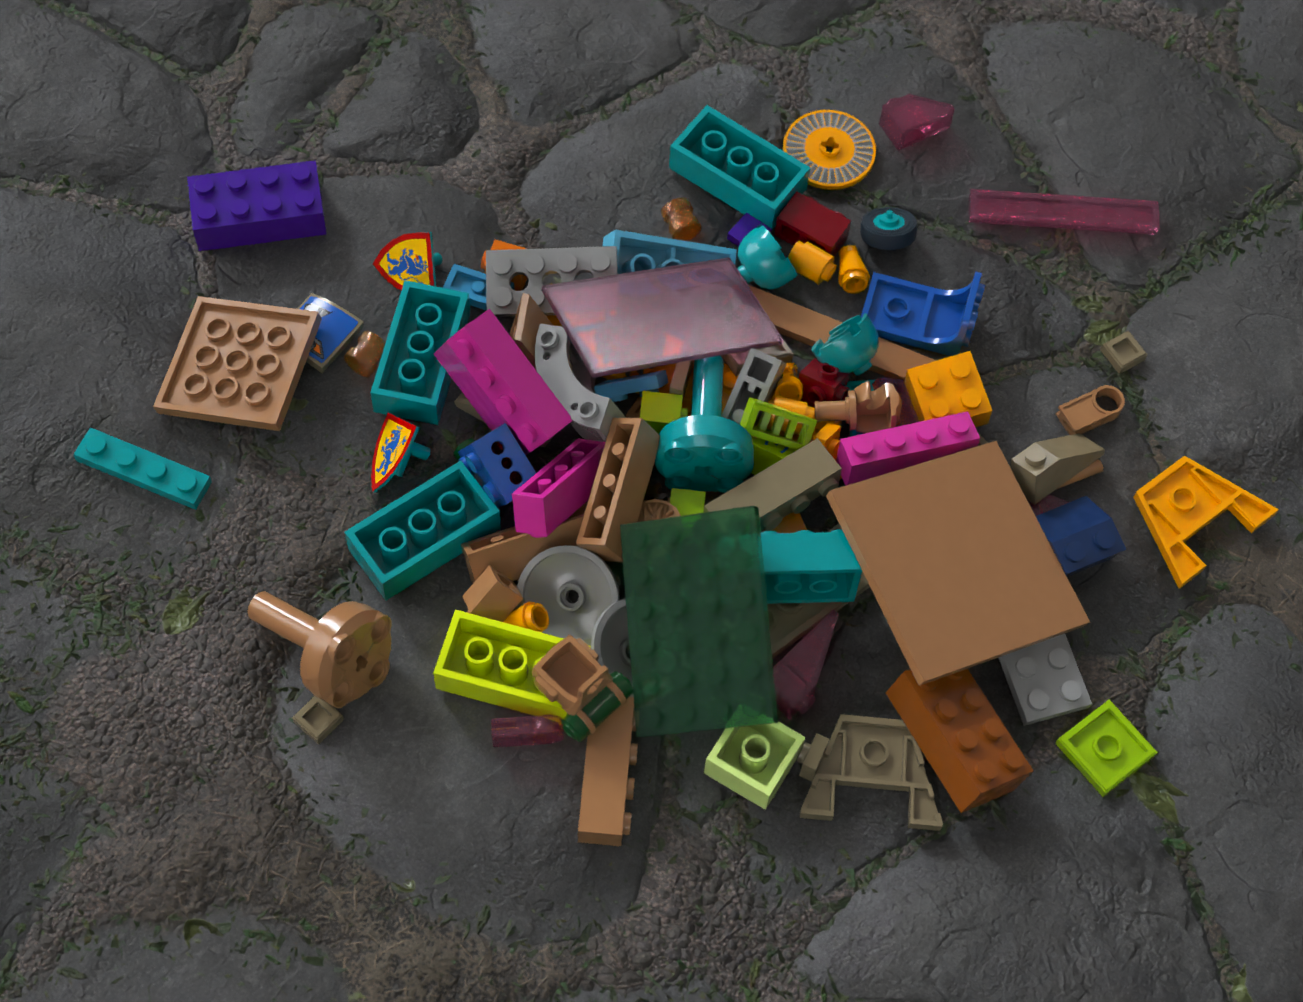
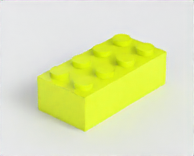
(494, 664)

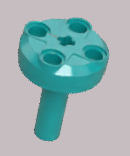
(705, 448)

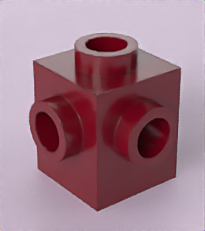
(823, 383)

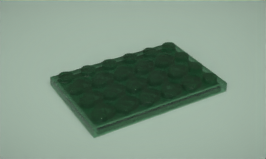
(698, 623)

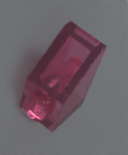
(914, 119)

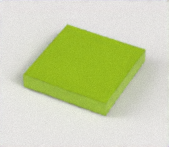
(1106, 748)

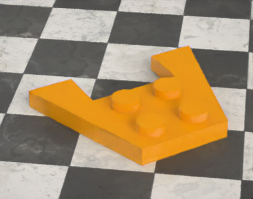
(1186, 501)

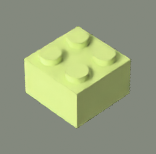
(754, 760)

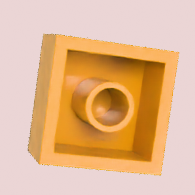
(948, 389)

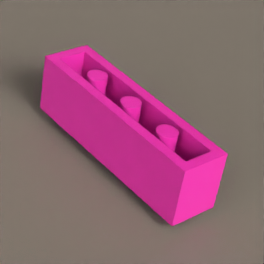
(904, 446)
(557, 489)

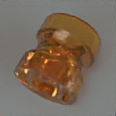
(680, 217)
(366, 354)

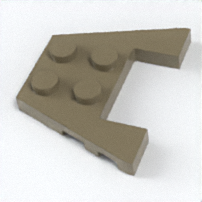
(877, 756)

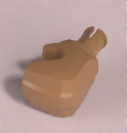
(864, 409)

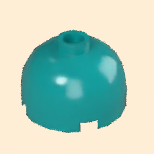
(763, 260)
(849, 345)

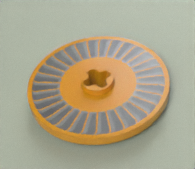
(851, 152)

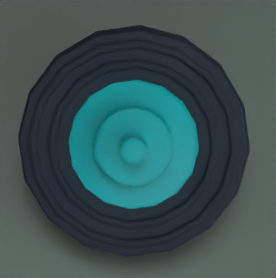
(888, 228)

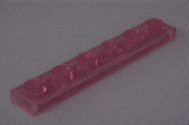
(1063, 211)

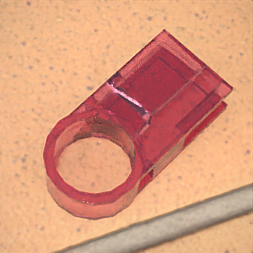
(526, 730)

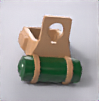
(580, 685)

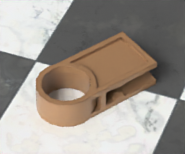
(1084, 414)

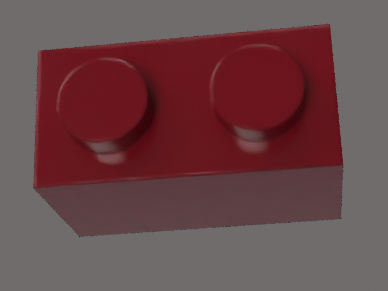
(813, 223)

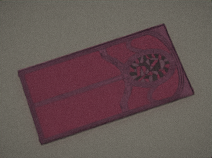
(661, 316)

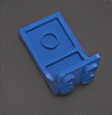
(923, 314)

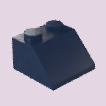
(1081, 535)

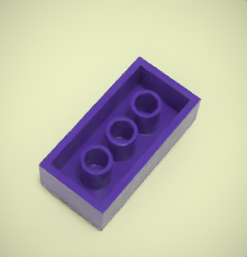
(256, 205)

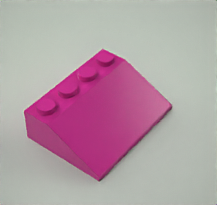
(502, 382)

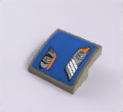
(334, 333)

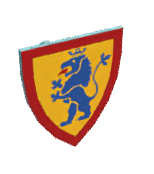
(409, 259)
(394, 450)

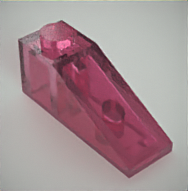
(800, 669)

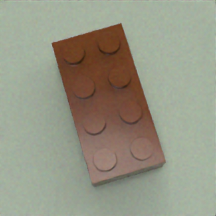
(960, 737)

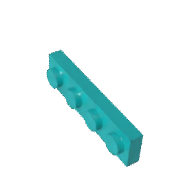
(142, 468)

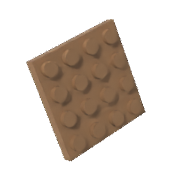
(238, 363)

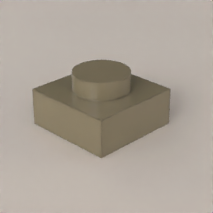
(811, 756)

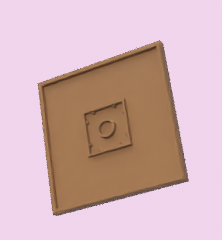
(957, 561)

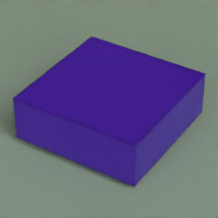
(743, 227)

